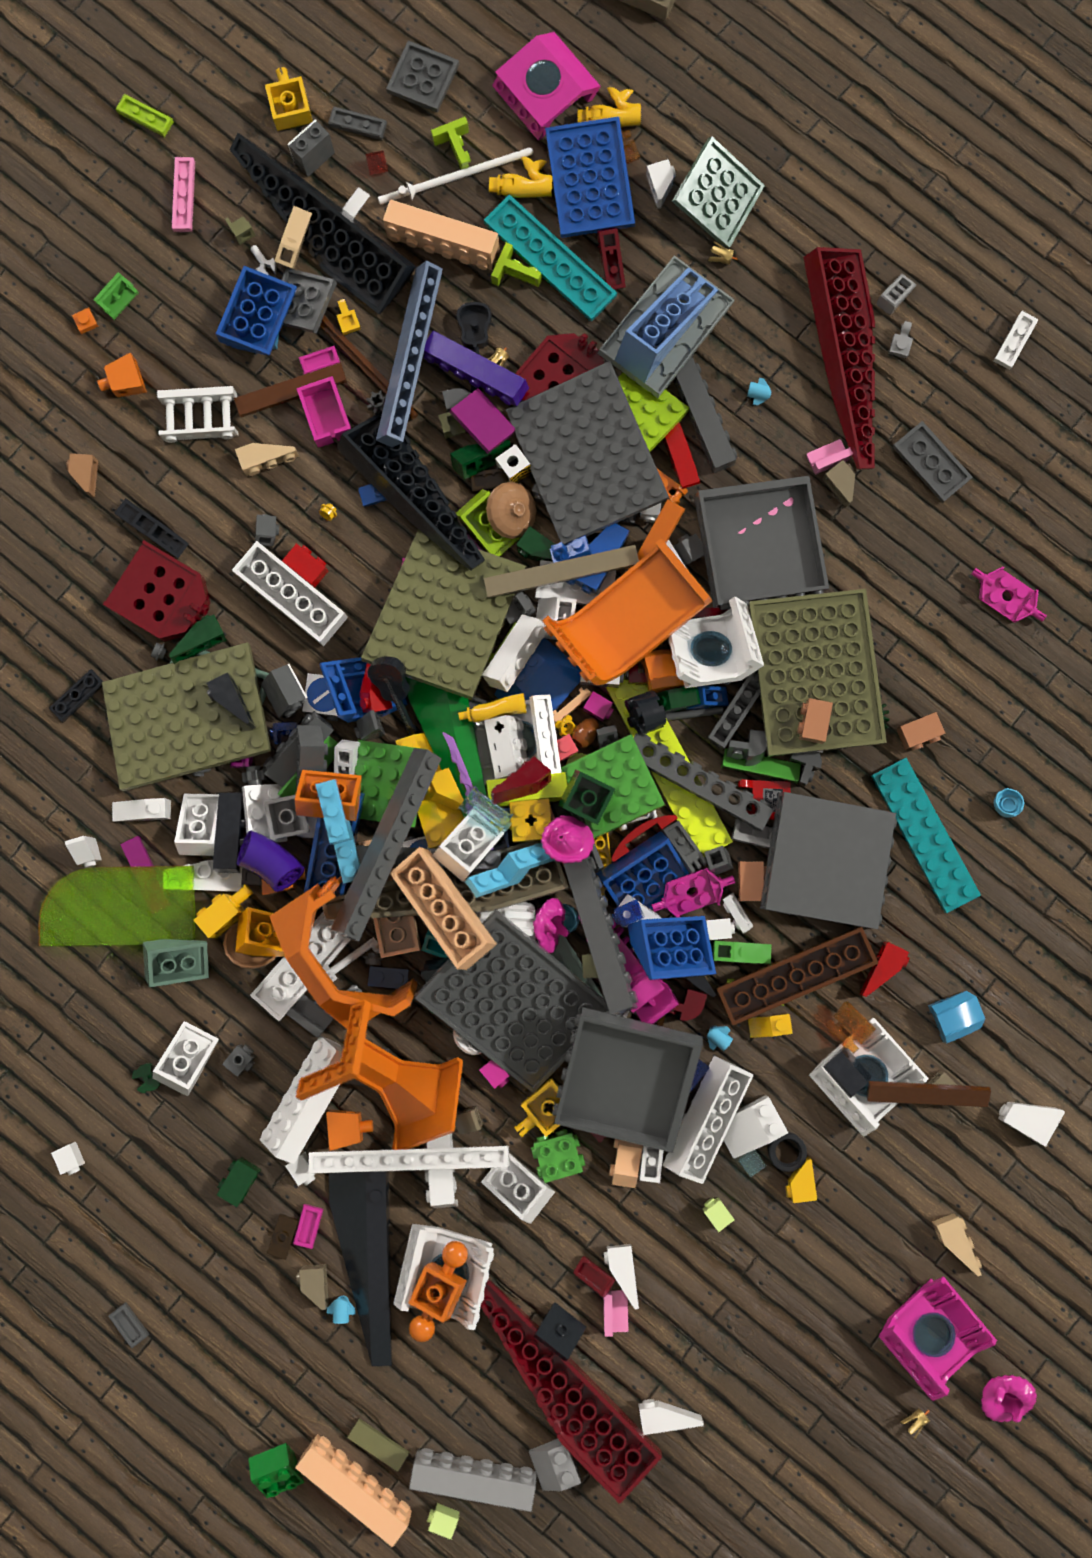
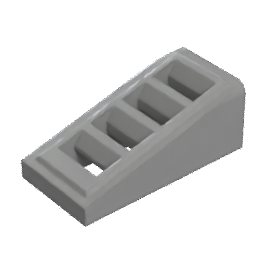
(890, 304)

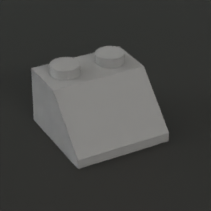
(283, 818)
(555, 1466)

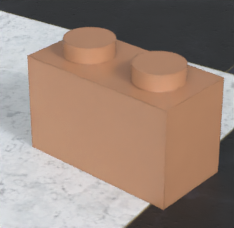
(815, 720)
(920, 731)
(750, 880)

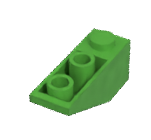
(741, 952)

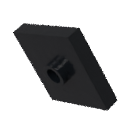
(560, 1331)

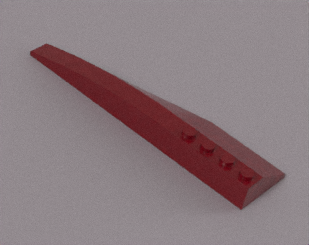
(846, 341)
(574, 1405)

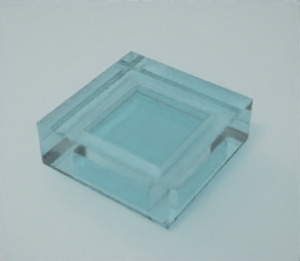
(752, 1163)

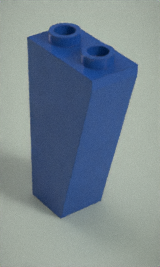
(609, 539)

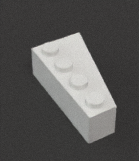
(441, 1181)

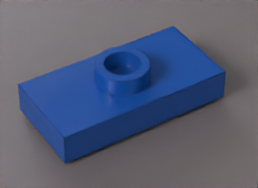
(370, 495)

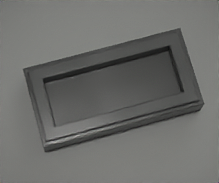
(128, 1325)

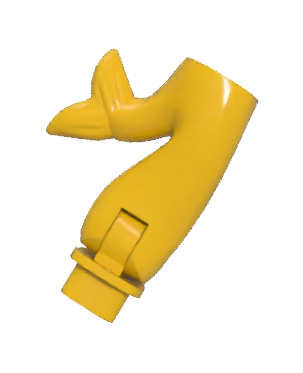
(628, 112)
(521, 187)
(505, 706)

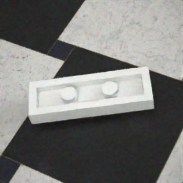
(1015, 340)

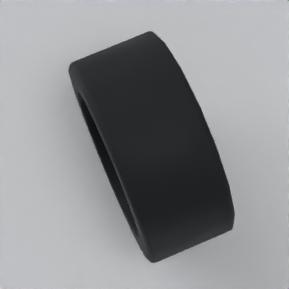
(789, 1166)

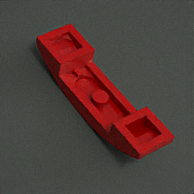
(661, 822)

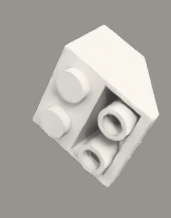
(556, 608)

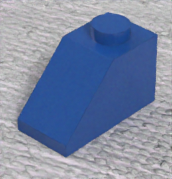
(711, 697)

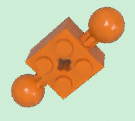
(426, 1296)

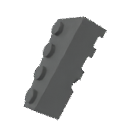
(310, 750)

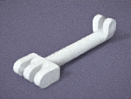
(372, 943)

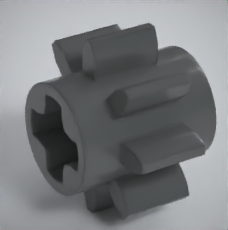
(374, 399)
(253, 776)

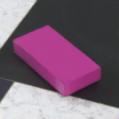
(319, 359)
(308, 1226)

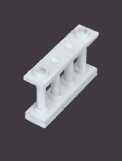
(188, 398)

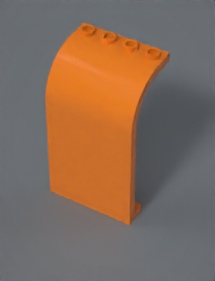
(630, 616)

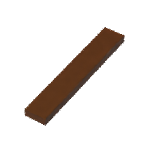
(285, 390)
(928, 1094)

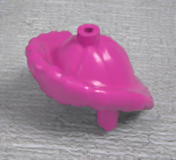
(567, 840)
(550, 924)
(1007, 1398)

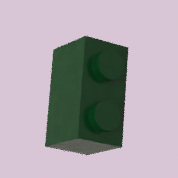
(239, 1181)

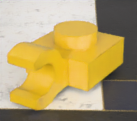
(348, 319)

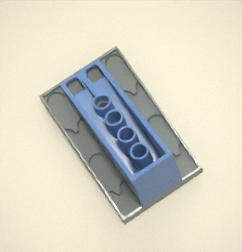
(666, 326)

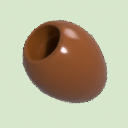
(585, 732)

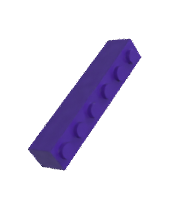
(475, 369)

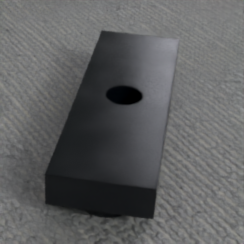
(85, 687)

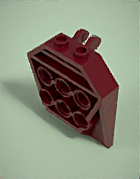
(572, 354)
(142, 573)

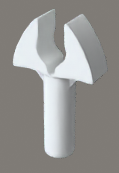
(263, 262)

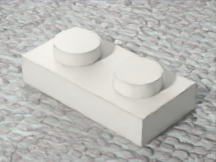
(741, 919)

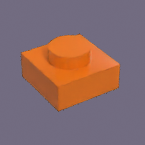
(85, 320)

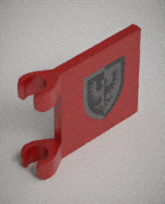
(766, 791)

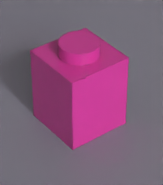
(598, 707)
(495, 1074)

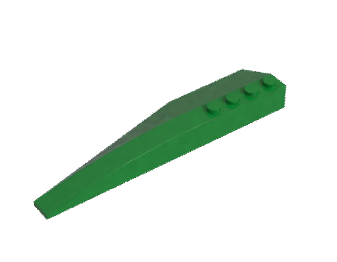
(438, 713)

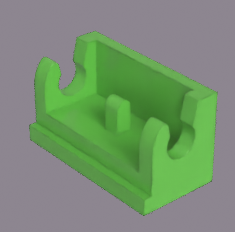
(116, 296)

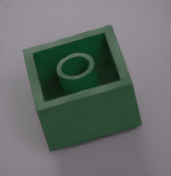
(586, 796)

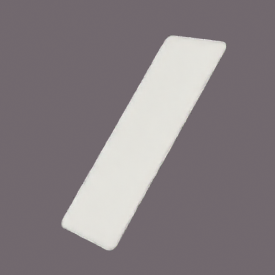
(356, 202)

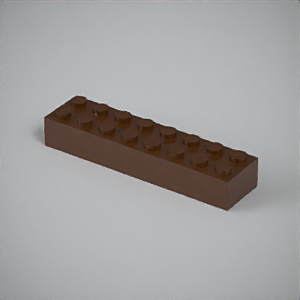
(796, 975)

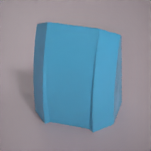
(957, 1016)

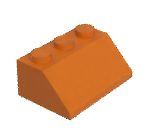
(307, 798)

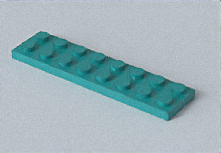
(551, 257)
(926, 835)

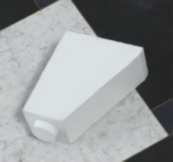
(1032, 1120)

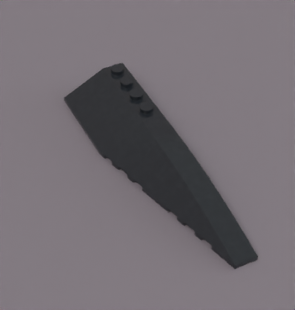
(333, 236)

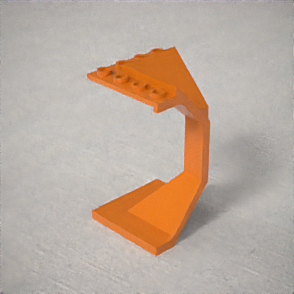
(294, 928)
(416, 1094)

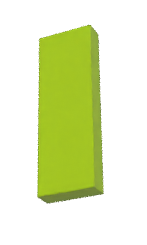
(144, 115)

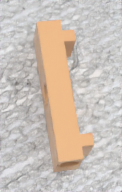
(571, 706)

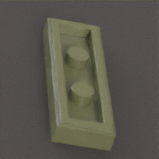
(378, 1444)

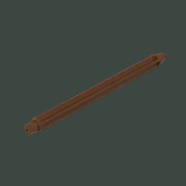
(358, 358)

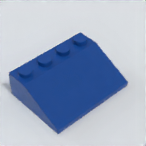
(255, 312)
(643, 871)
(673, 947)

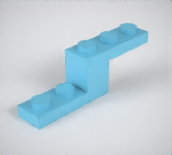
(338, 829)
(510, 870)

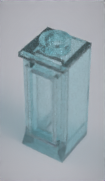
(485, 813)

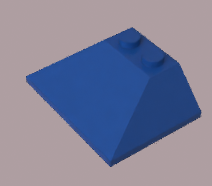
(544, 674)
(344, 685)

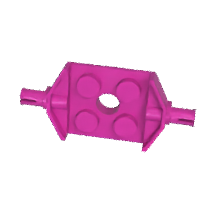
(1023, 598)
(708, 891)

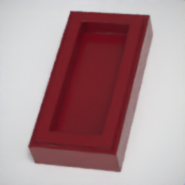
(594, 1276)

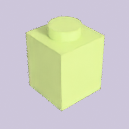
(717, 1213)
(443, 1520)

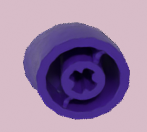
(269, 861)

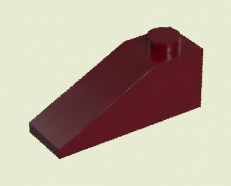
(611, 257)

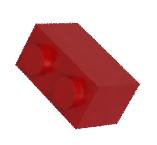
(305, 565)

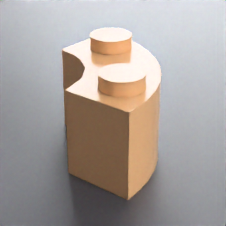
(626, 1164)

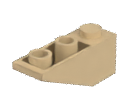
(293, 237)
(259, 456)
(952, 1235)

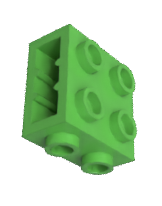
(558, 1155)

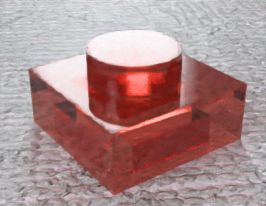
(376, 162)

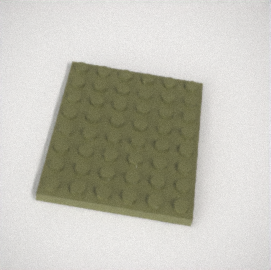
(441, 618)
(819, 652)
(171, 727)

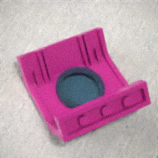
(543, 82)
(935, 1335)

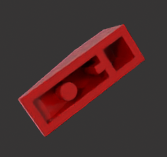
(371, 697)
(890, 960)

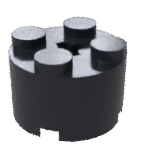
(645, 713)

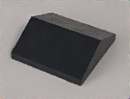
(847, 1072)

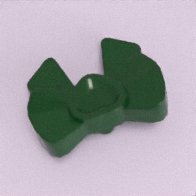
(146, 1072)

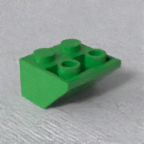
(275, 1471)

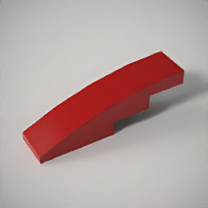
(681, 457)

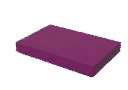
(482, 420)

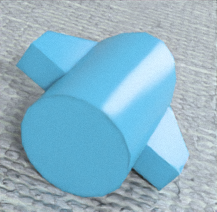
(759, 391)
(719, 1037)
(341, 1309)

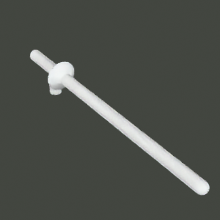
(412, 189)

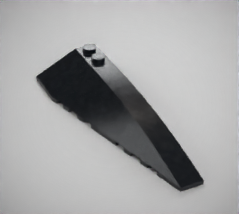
(409, 488)
(362, 1224)

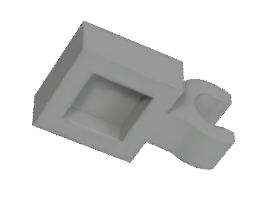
(901, 343)

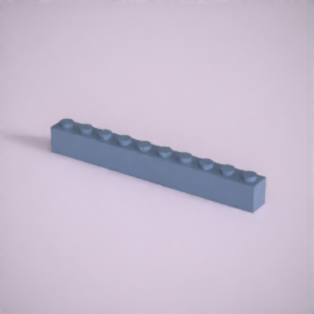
(409, 354)

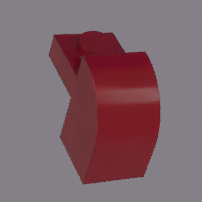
(691, 1006)

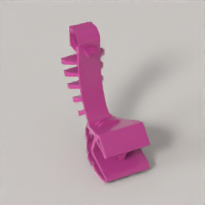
(653, 996)

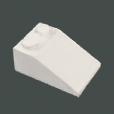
(197, 825)
(466, 847)
(185, 1058)
(754, 1127)
(519, 1189)

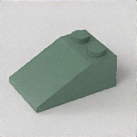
(174, 961)

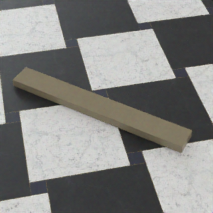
(561, 571)

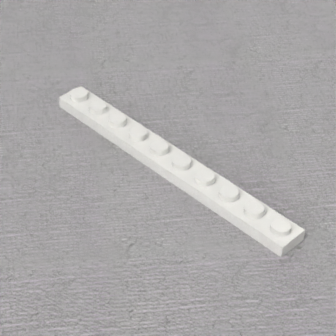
(409, 1159)

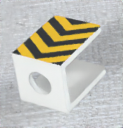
(517, 472)

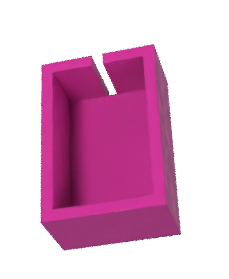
(324, 411)

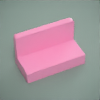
(828, 456)
(615, 1312)

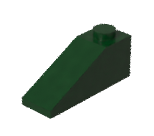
(473, 458)
(534, 546)
(199, 638)

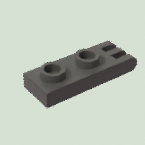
(684, 847)

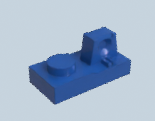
(573, 549)

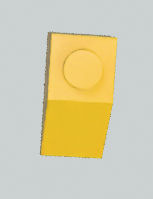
(445, 790)
(770, 1025)
(802, 1184)

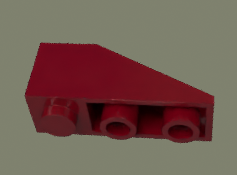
(526, 781)

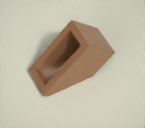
(84, 471)

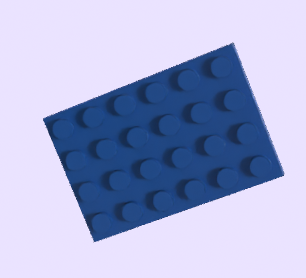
(590, 177)

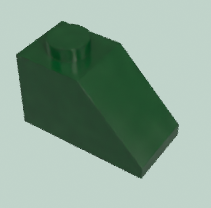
(679, 699)

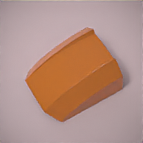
(661, 671)

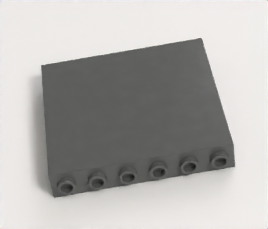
(770, 558)
(828, 860)
(627, 1079)

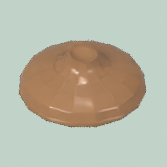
(511, 510)
(240, 959)

